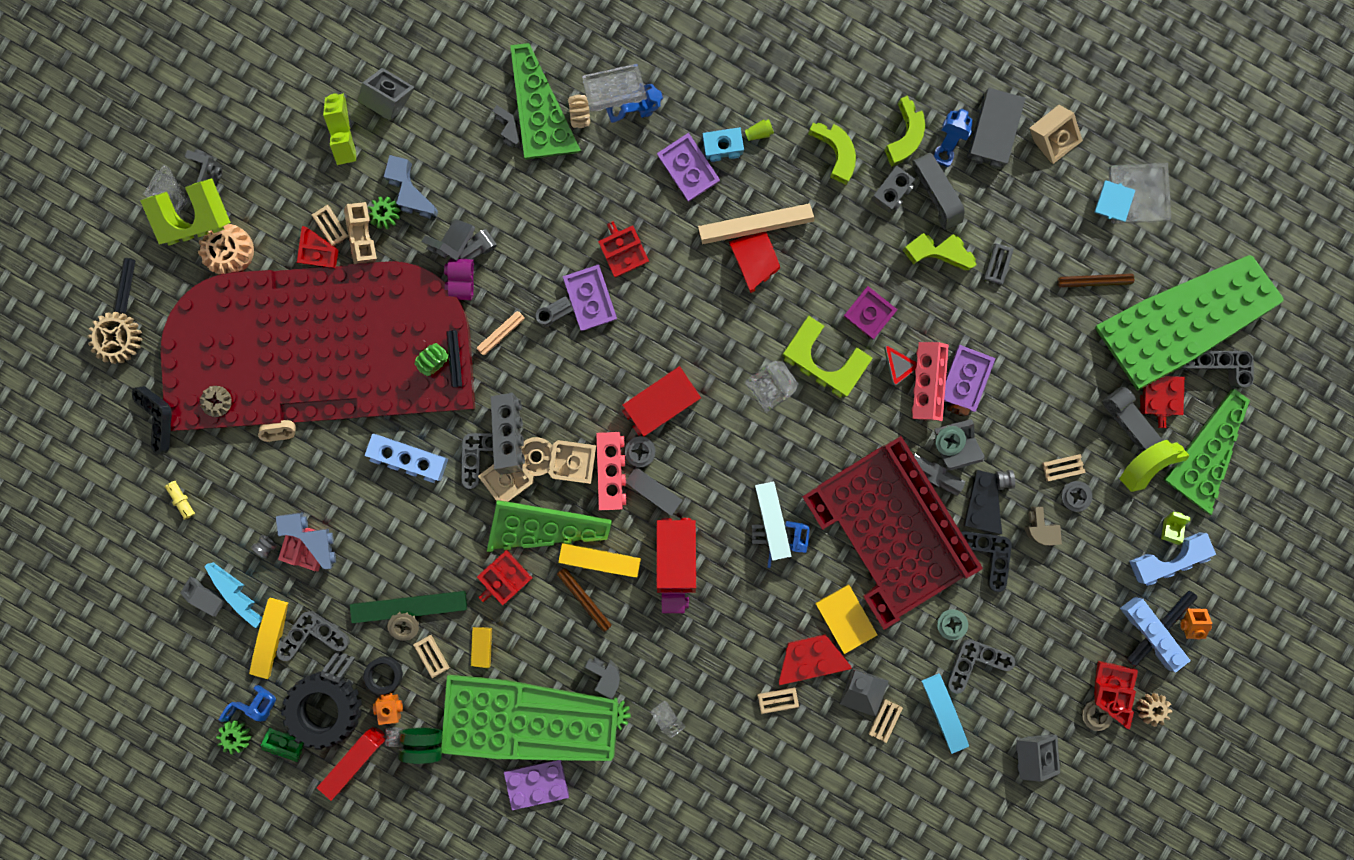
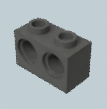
(890, 187)

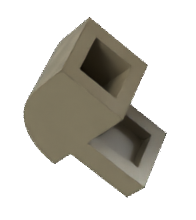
(1039, 531)

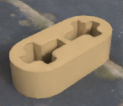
(277, 431)

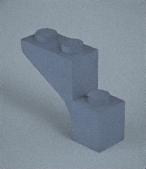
(409, 198)
(316, 541)

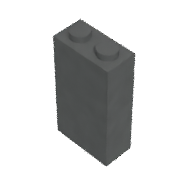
(996, 128)

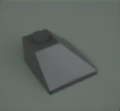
(863, 692)

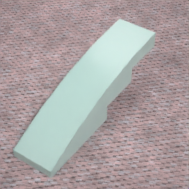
(773, 521)

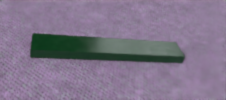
(413, 605)

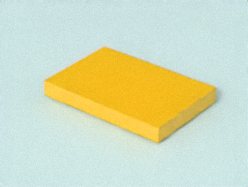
(846, 619)

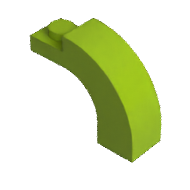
(915, 127)
(843, 149)
(1150, 462)

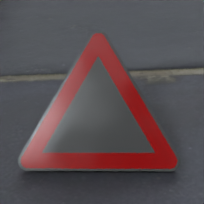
(899, 365)

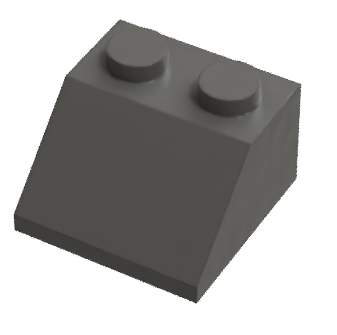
(385, 93)
(1038, 757)

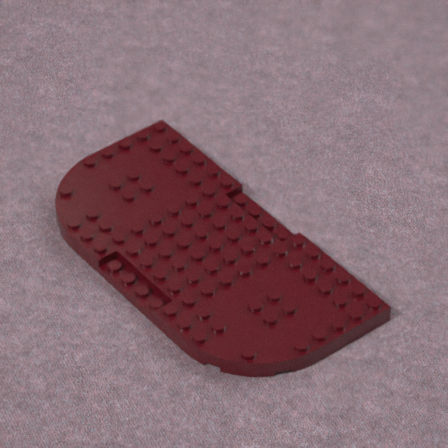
(313, 346)

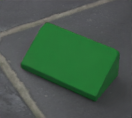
(282, 745)

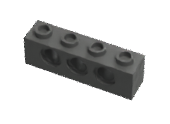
(500, 407)

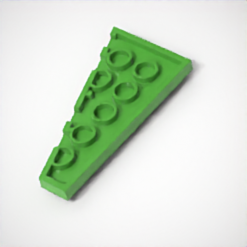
(540, 116)
(1210, 454)
(536, 526)

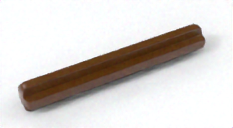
(1096, 280)
(584, 599)

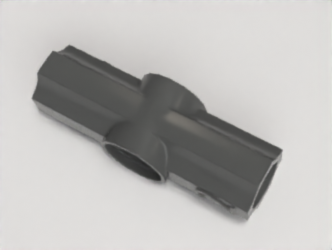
(940, 477)

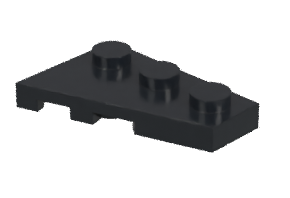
(983, 504)

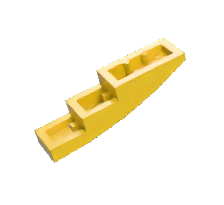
(599, 560)
(268, 638)

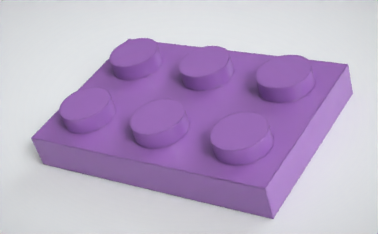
(688, 167)
(590, 298)
(967, 377)
(536, 784)

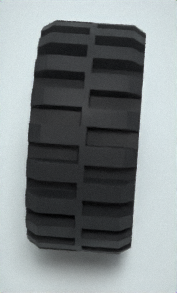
(304, 728)

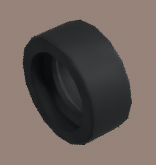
(369, 680)

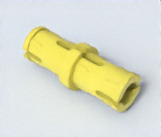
(179, 500)

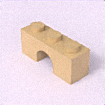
(357, 226)

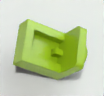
(1174, 527)

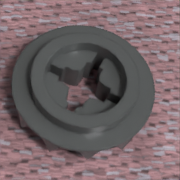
(633, 458)
(1084, 492)

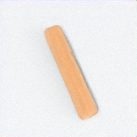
(500, 333)

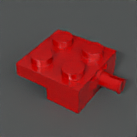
(623, 250)
(1163, 398)
(503, 578)

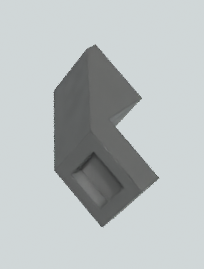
(510, 131)
(202, 598)

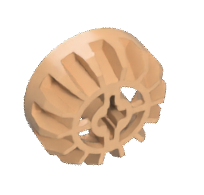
(232, 260)

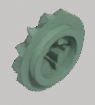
(953, 447)
(959, 629)

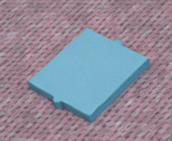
(1114, 201)

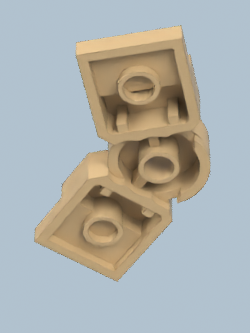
(561, 460)

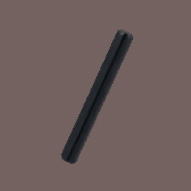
(1168, 621)

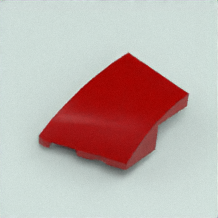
(755, 258)
(1115, 691)

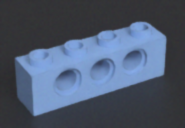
(376, 453)

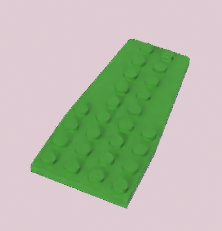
(1188, 320)
(526, 721)

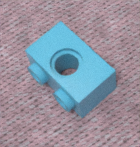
(730, 136)

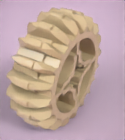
(104, 347)

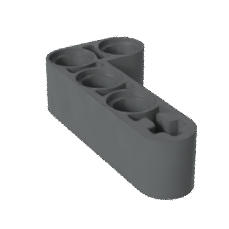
(940, 190)
(1231, 364)
(1130, 419)

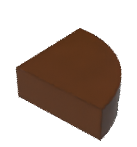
(959, 410)

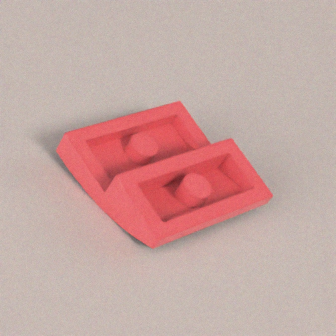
(296, 553)

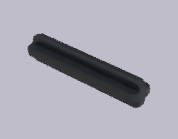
(124, 285)
(454, 358)

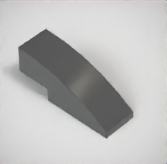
(653, 491)

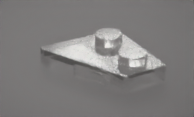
(166, 182)

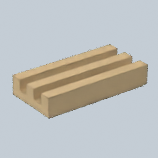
(339, 239)
(1079, 464)
(437, 651)
(775, 693)
(892, 723)

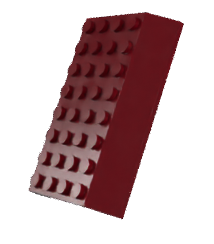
(895, 529)

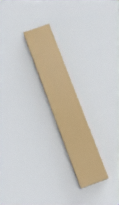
(756, 223)

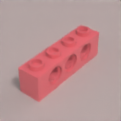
(936, 389)
(606, 501)

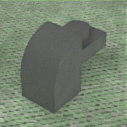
(609, 675)

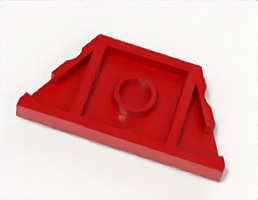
(811, 659)

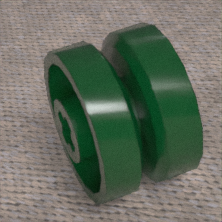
(420, 745)

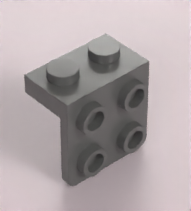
(210, 167)
(453, 241)
(970, 453)

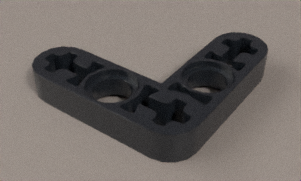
(161, 417)
(996, 554)

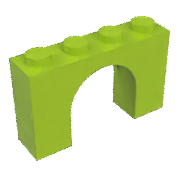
(170, 227)
(840, 381)

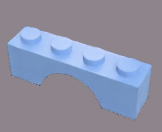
(1194, 549)
(1163, 643)

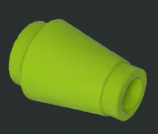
(760, 130)

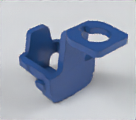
(645, 106)
(955, 129)
(799, 544)
(259, 714)

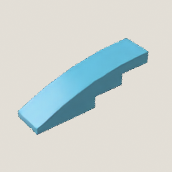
(230, 590)
(945, 713)

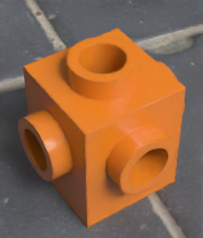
(1196, 624)
(388, 709)

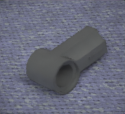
(480, 244)
(556, 311)

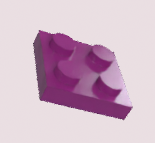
(870, 312)

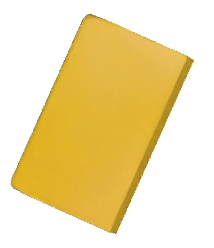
(481, 647)

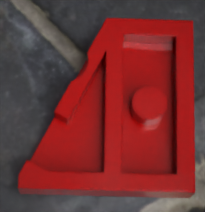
(316, 250)

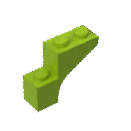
(337, 121)
(949, 251)

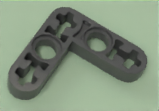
(476, 452)
(314, 629)
(976, 654)

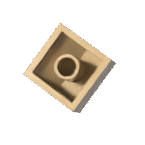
(1056, 133)

